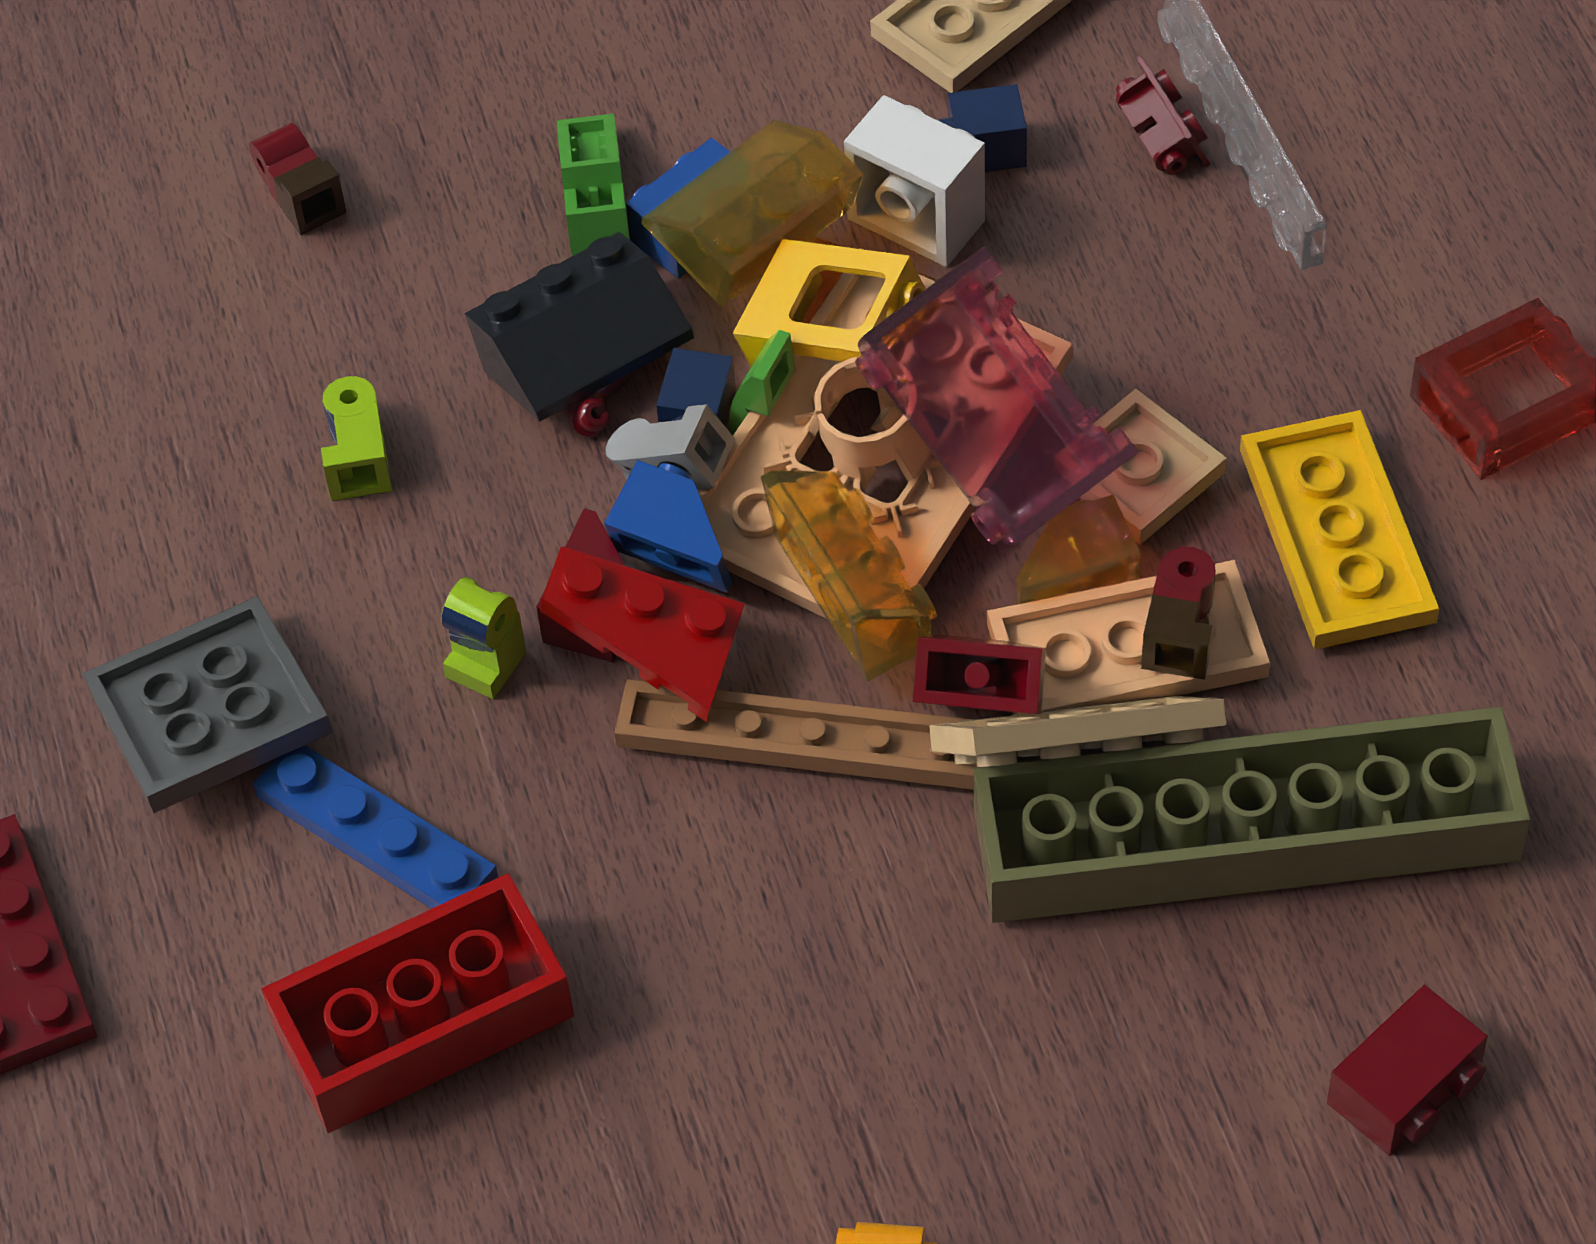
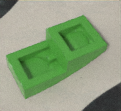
(764, 380)

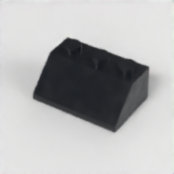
(577, 326)

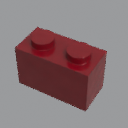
(1408, 1071)

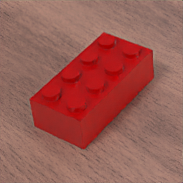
(418, 1002)

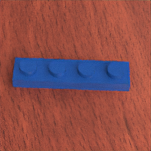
(371, 828)

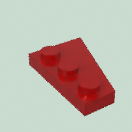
(655, 624)

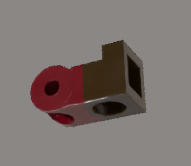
(296, 174)
(1180, 599)

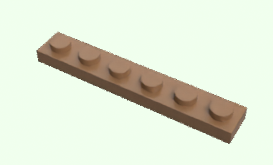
(791, 735)

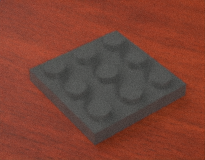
(207, 704)

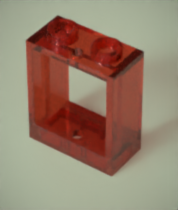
(1466, 421)

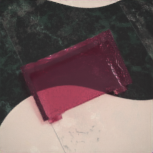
(989, 402)

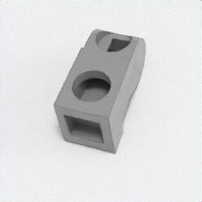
(693, 444)

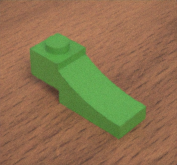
(591, 179)

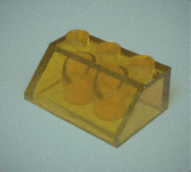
(738, 211)
(848, 568)

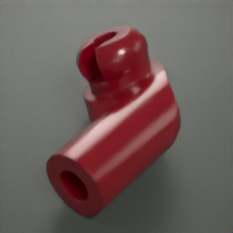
(590, 414)

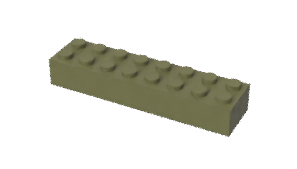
(1249, 814)

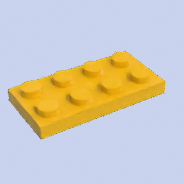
(1338, 530)

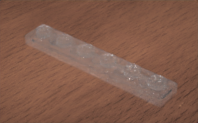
(1246, 130)

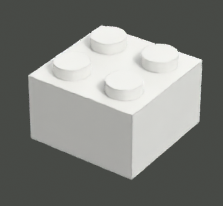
(918, 180)

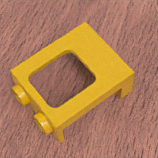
(793, 283)

